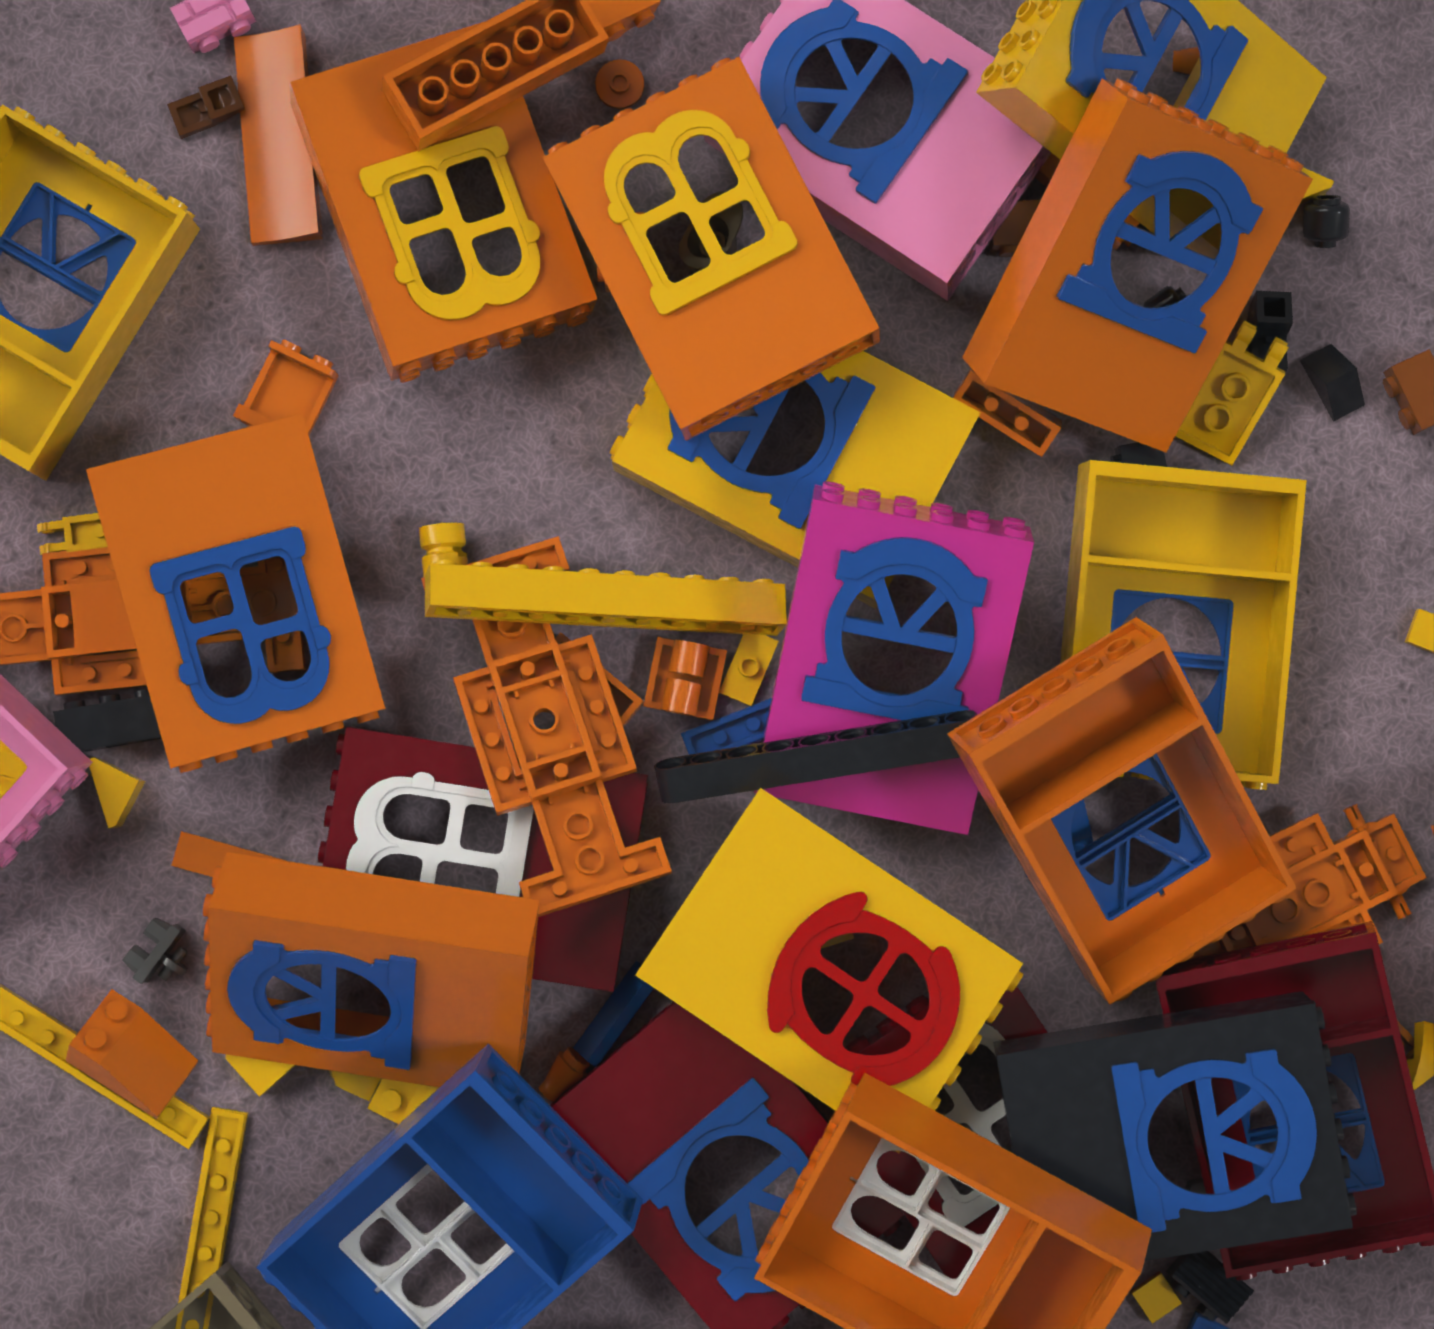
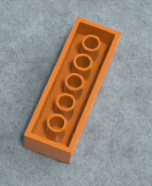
(492, 66)

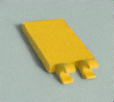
(1233, 396)

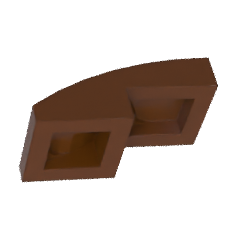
(206, 108)

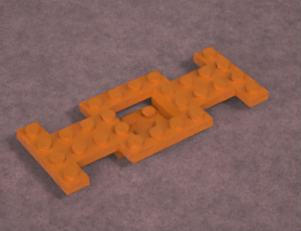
(85, 614)

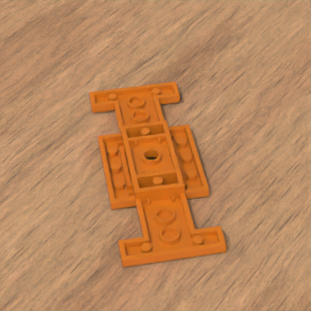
(559, 765)

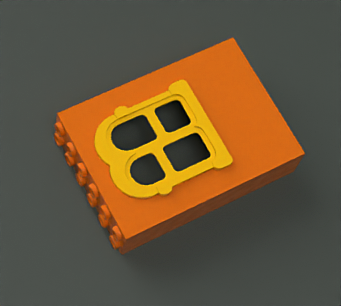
(365, 150)
(749, 317)

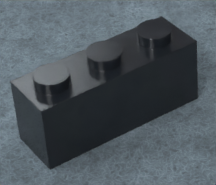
(110, 722)

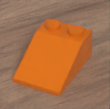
(131, 1054)

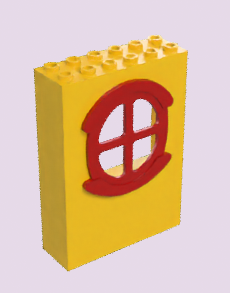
(760, 924)

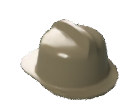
(725, 227)

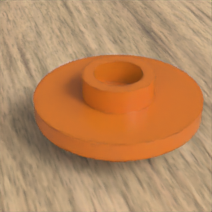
(619, 84)

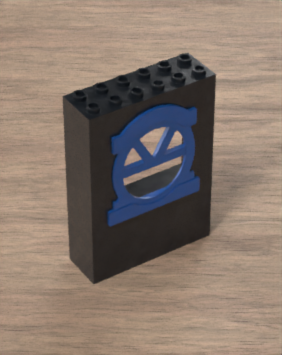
(1086, 1100)

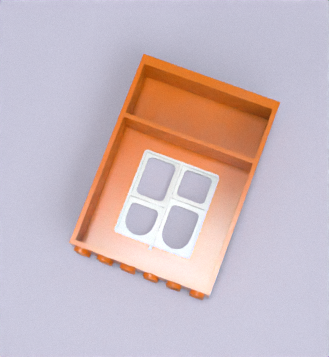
(1040, 1265)

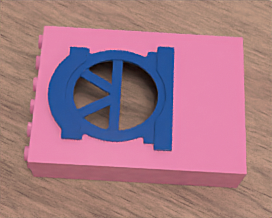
(934, 187)

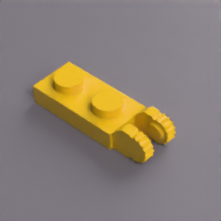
(80, 533)

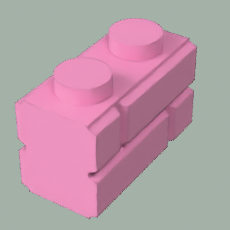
(212, 20)

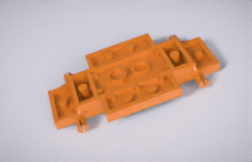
(1332, 880)

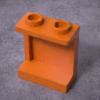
(288, 387)

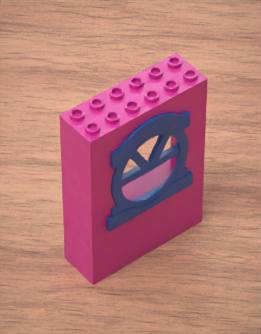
(855, 544)

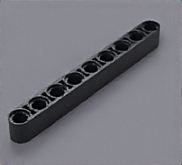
(809, 758)

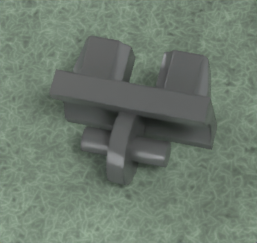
(146, 964)

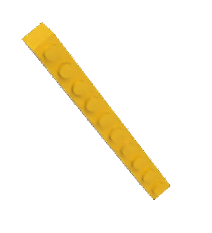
(604, 598)

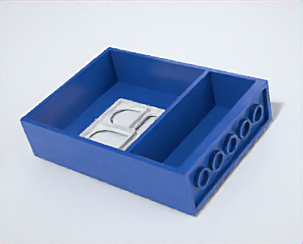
(510, 1166)

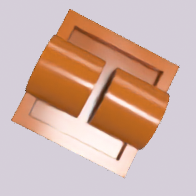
(685, 678)

